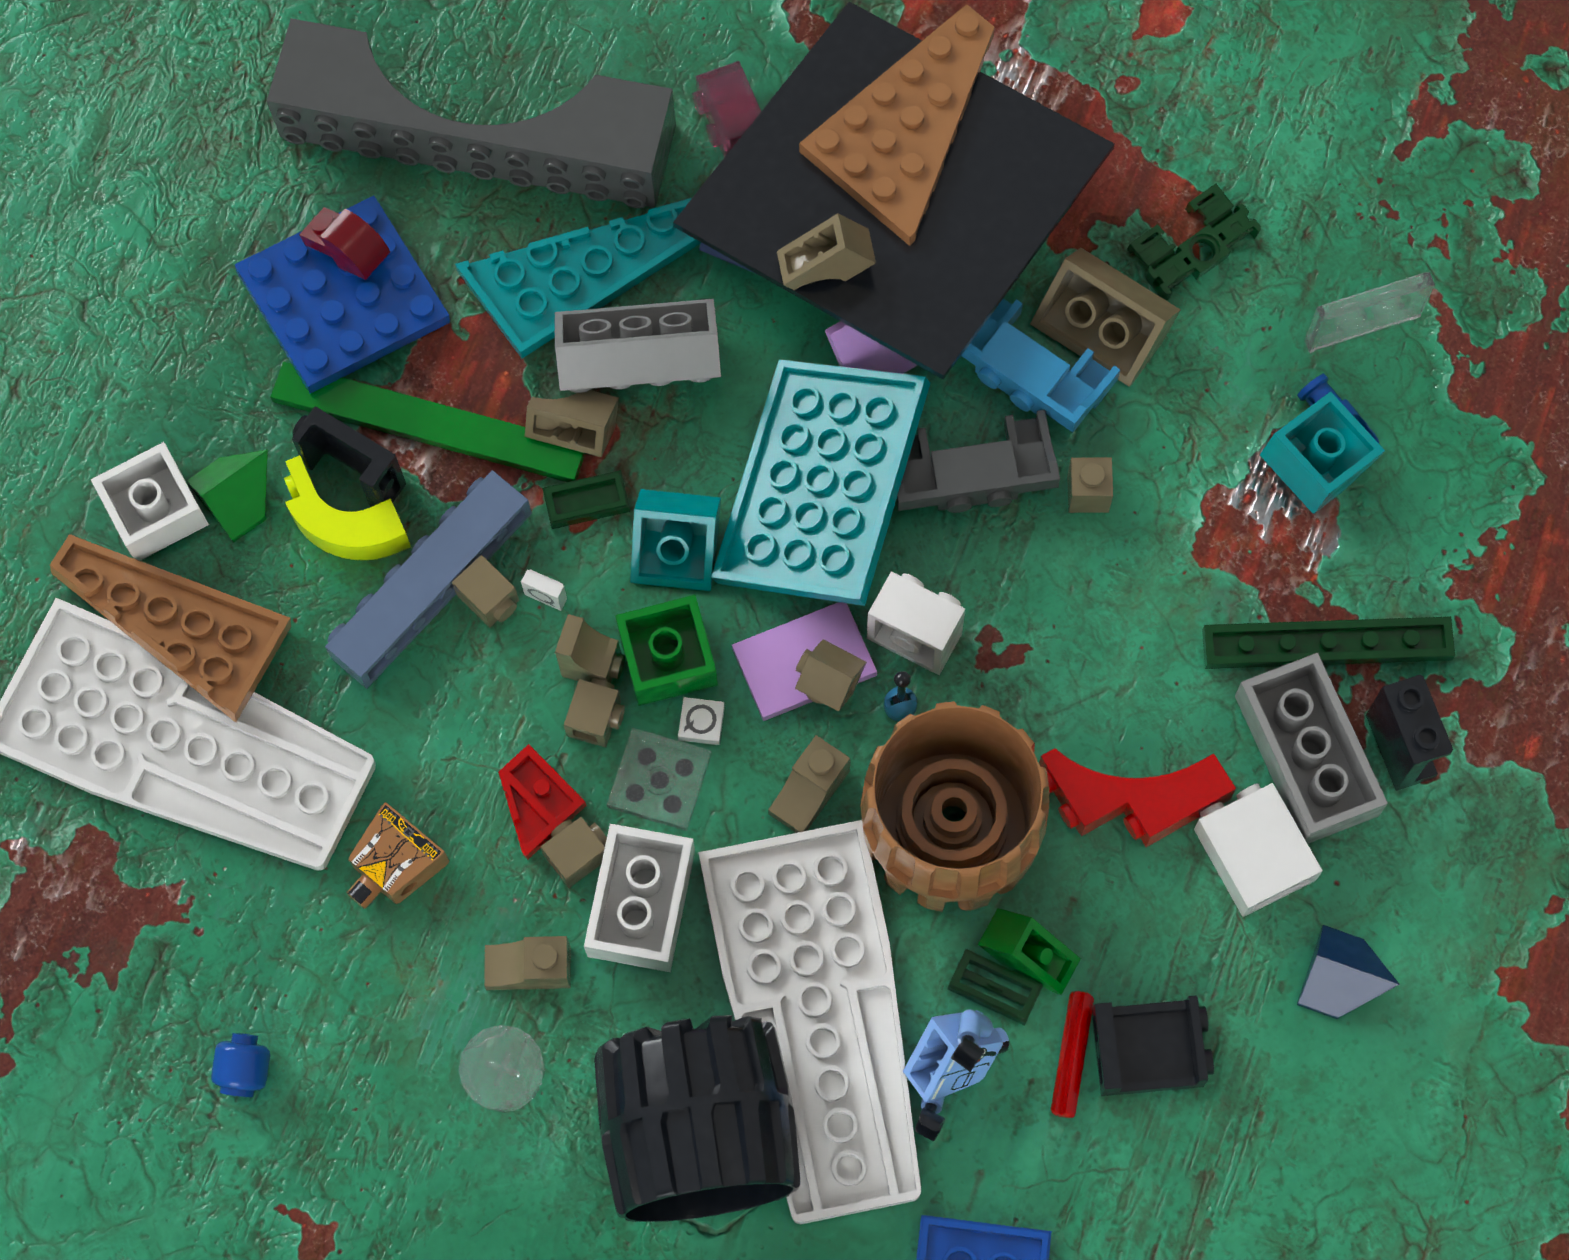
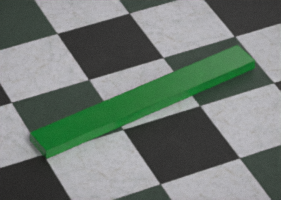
(429, 424)

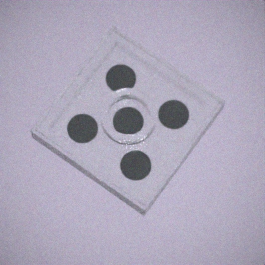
(659, 779)

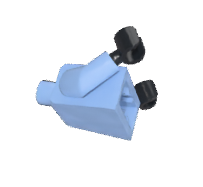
(951, 1057)

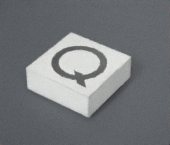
(544, 589)
(701, 721)

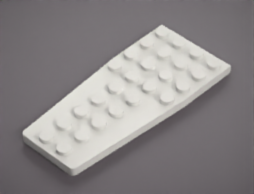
(135, 733)
(813, 956)

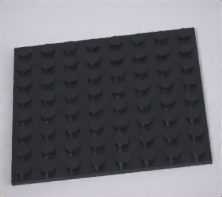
(992, 210)

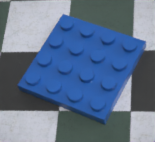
(333, 318)

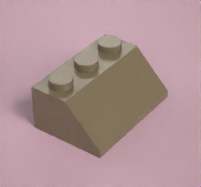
(1105, 312)

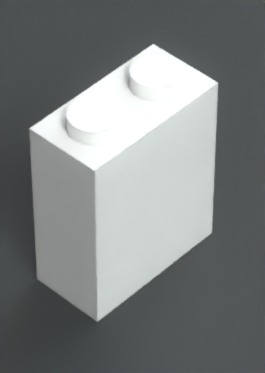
(1256, 848)

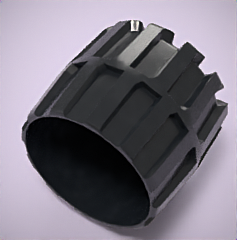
(696, 1119)

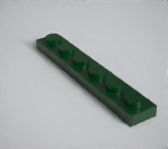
(1334, 641)

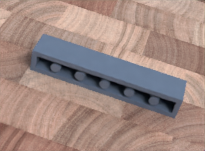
(423, 583)

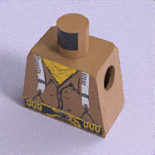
(393, 859)

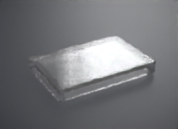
(1369, 311)

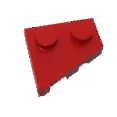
(537, 799)

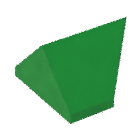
(234, 491)

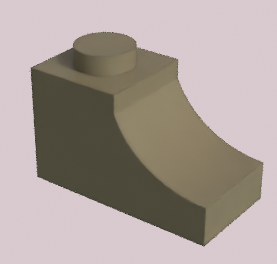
(828, 251)
(573, 422)
(587, 653)
(810, 785)
(529, 964)

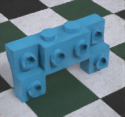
(1035, 375)

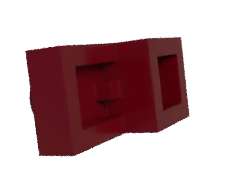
(347, 240)

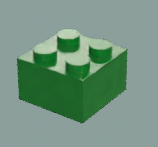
(666, 650)

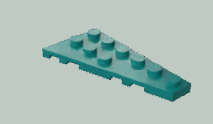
(572, 272)

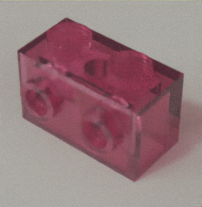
(728, 104)

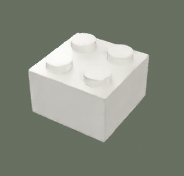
(149, 502)
(915, 622)

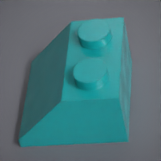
(1321, 452)
(675, 539)

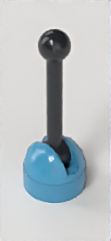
(900, 697)

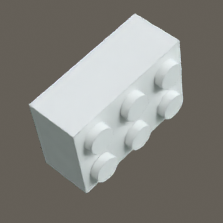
(639, 897)

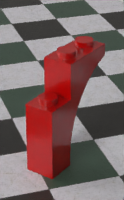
(1151, 804)

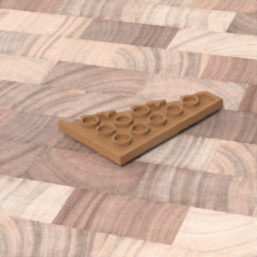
(898, 130)

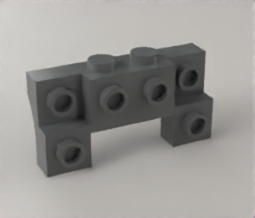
(980, 472)

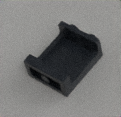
(324, 434)
(1408, 731)
(1151, 1046)

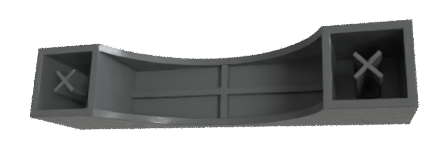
(598, 144)

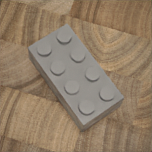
(637, 345)
(1310, 748)

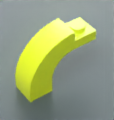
(345, 534)

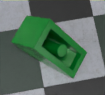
(1029, 950)

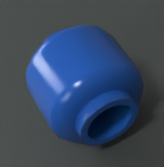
(240, 1065)

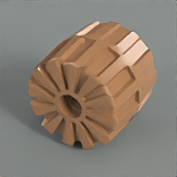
(964, 762)

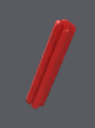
(1072, 1054)

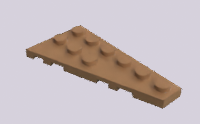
(192, 629)

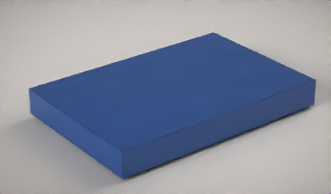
(971, 1240)

